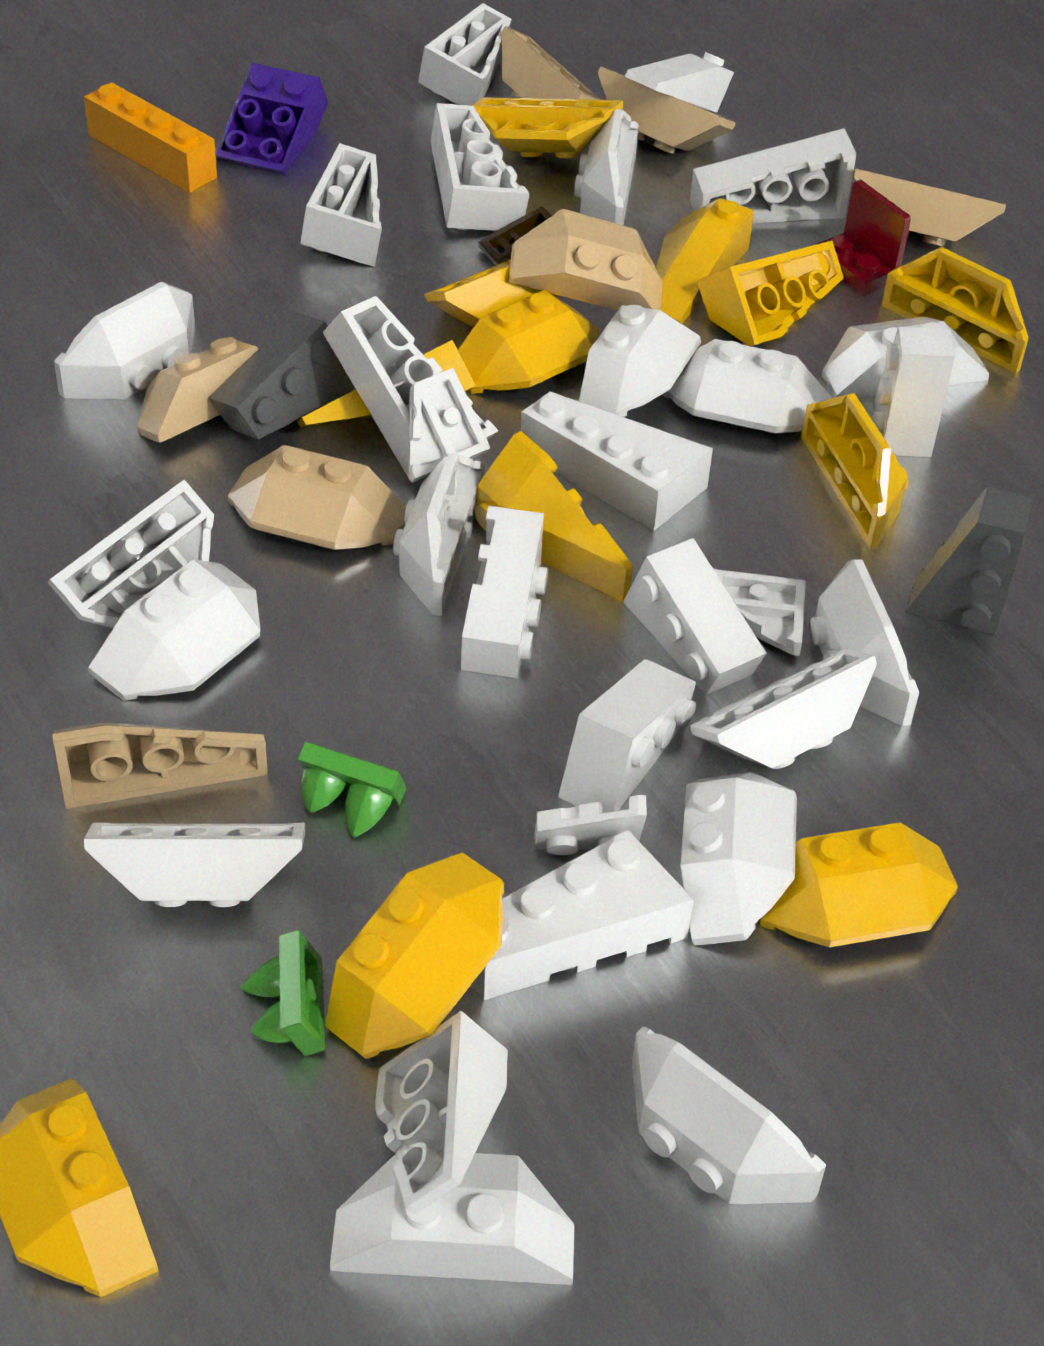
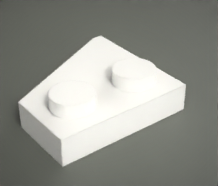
(441, 424)
(770, 606)
(586, 826)

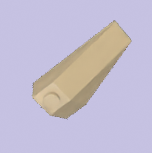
(134, 761)

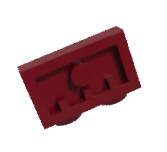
(871, 239)

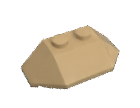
(536, 73)
(663, 117)
(933, 210)
(587, 262)
(181, 392)
(317, 500)

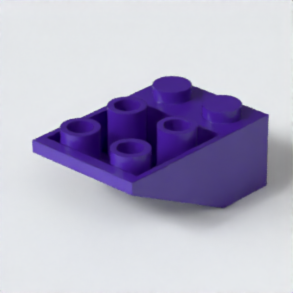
(272, 119)

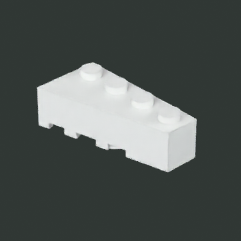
(619, 459)

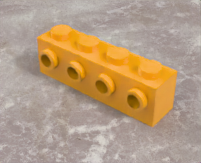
(151, 137)

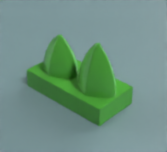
(369, 785)
(298, 981)

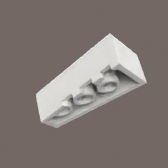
(470, 172)
(783, 182)
(383, 368)
(583, 912)

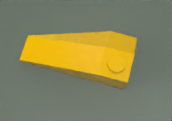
(698, 248)

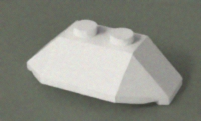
(608, 169)
(128, 345)
(861, 357)
(636, 359)
(747, 387)
(438, 529)
(137, 557)
(855, 619)
(179, 633)
(792, 712)
(736, 853)
(194, 860)
(717, 1129)
(486, 1228)

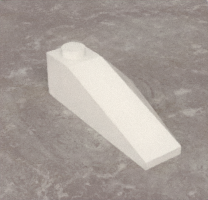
(439, 1106)

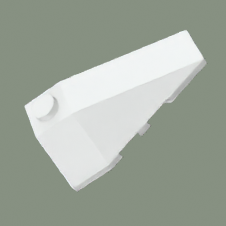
(687, 78)

